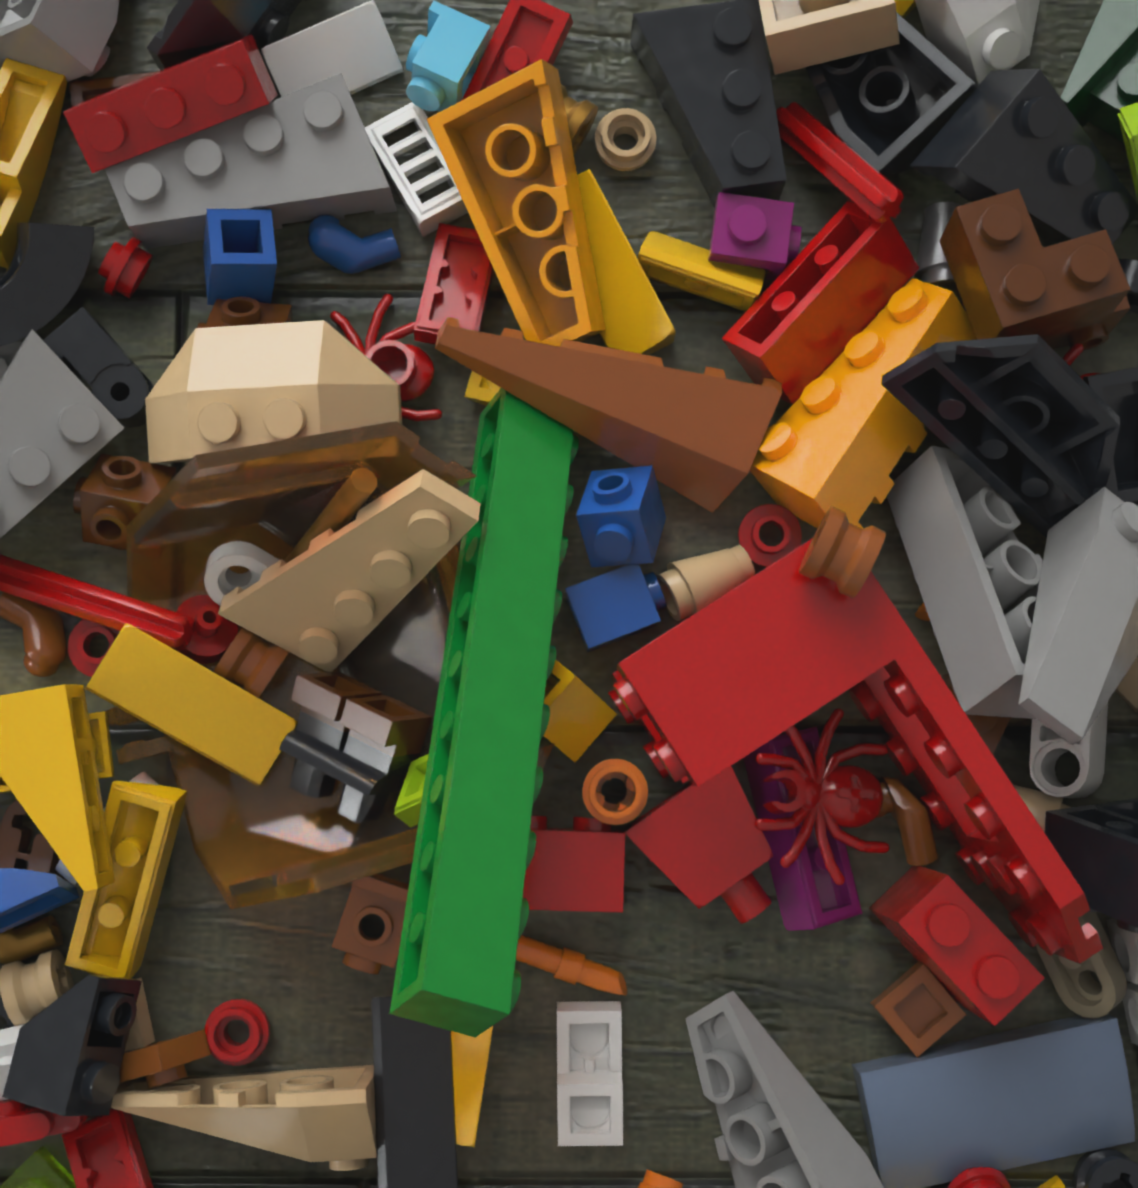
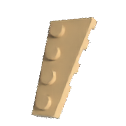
(355, 576)

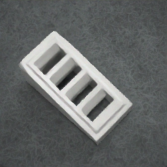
(439, 209)

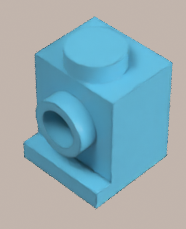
(445, 58)

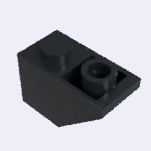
(75, 1048)

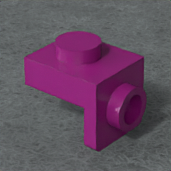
(754, 233)

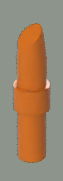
(570, 966)

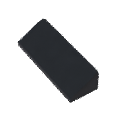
(413, 1102)

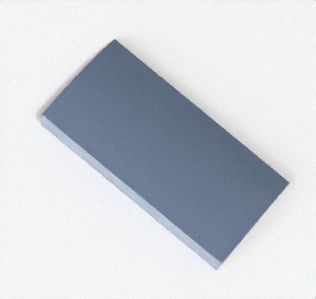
(996, 1101)

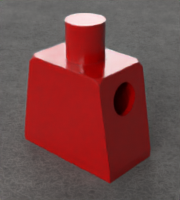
(708, 844)

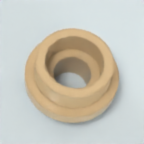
(625, 122)

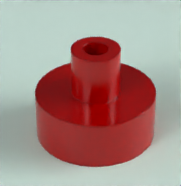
(211, 633)

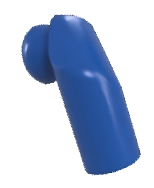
(348, 251)

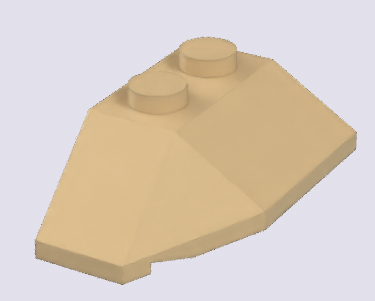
(264, 387)

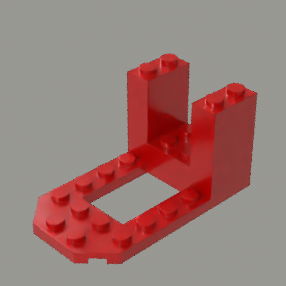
(794, 645)

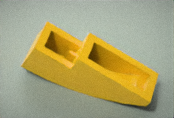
(28, 126)

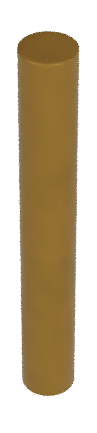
(340, 509)

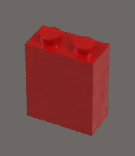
(957, 943)

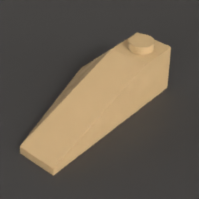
(288, 1112)

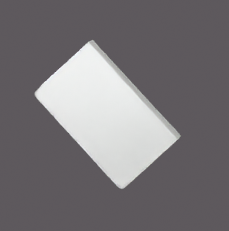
(345, 44)

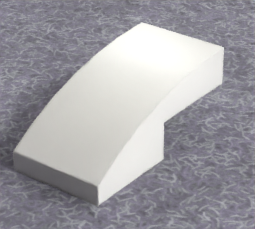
(589, 1073)

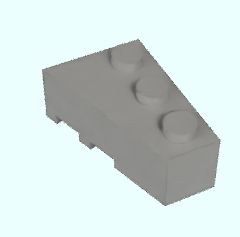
(46, 428)

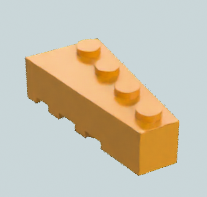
(524, 197)
(848, 427)

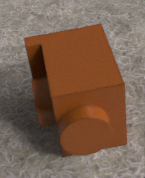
(376, 896)

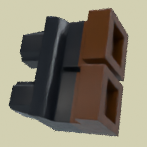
(352, 737)

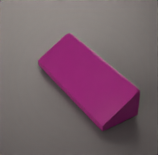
(805, 889)

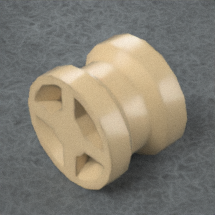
(33, 986)

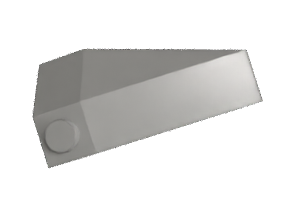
(1083, 616)

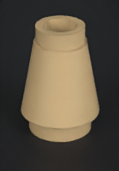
(702, 579)

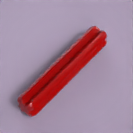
(839, 163)

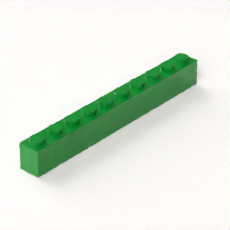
(487, 730)

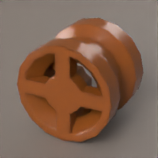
(842, 552)
(251, 662)

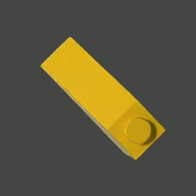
(54, 776)

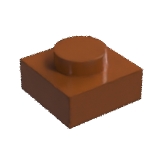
(918, 1009)
(164, 1060)

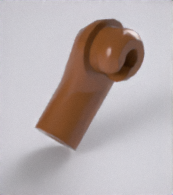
(42, 633)
(912, 821)

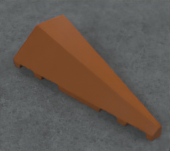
(684, 423)

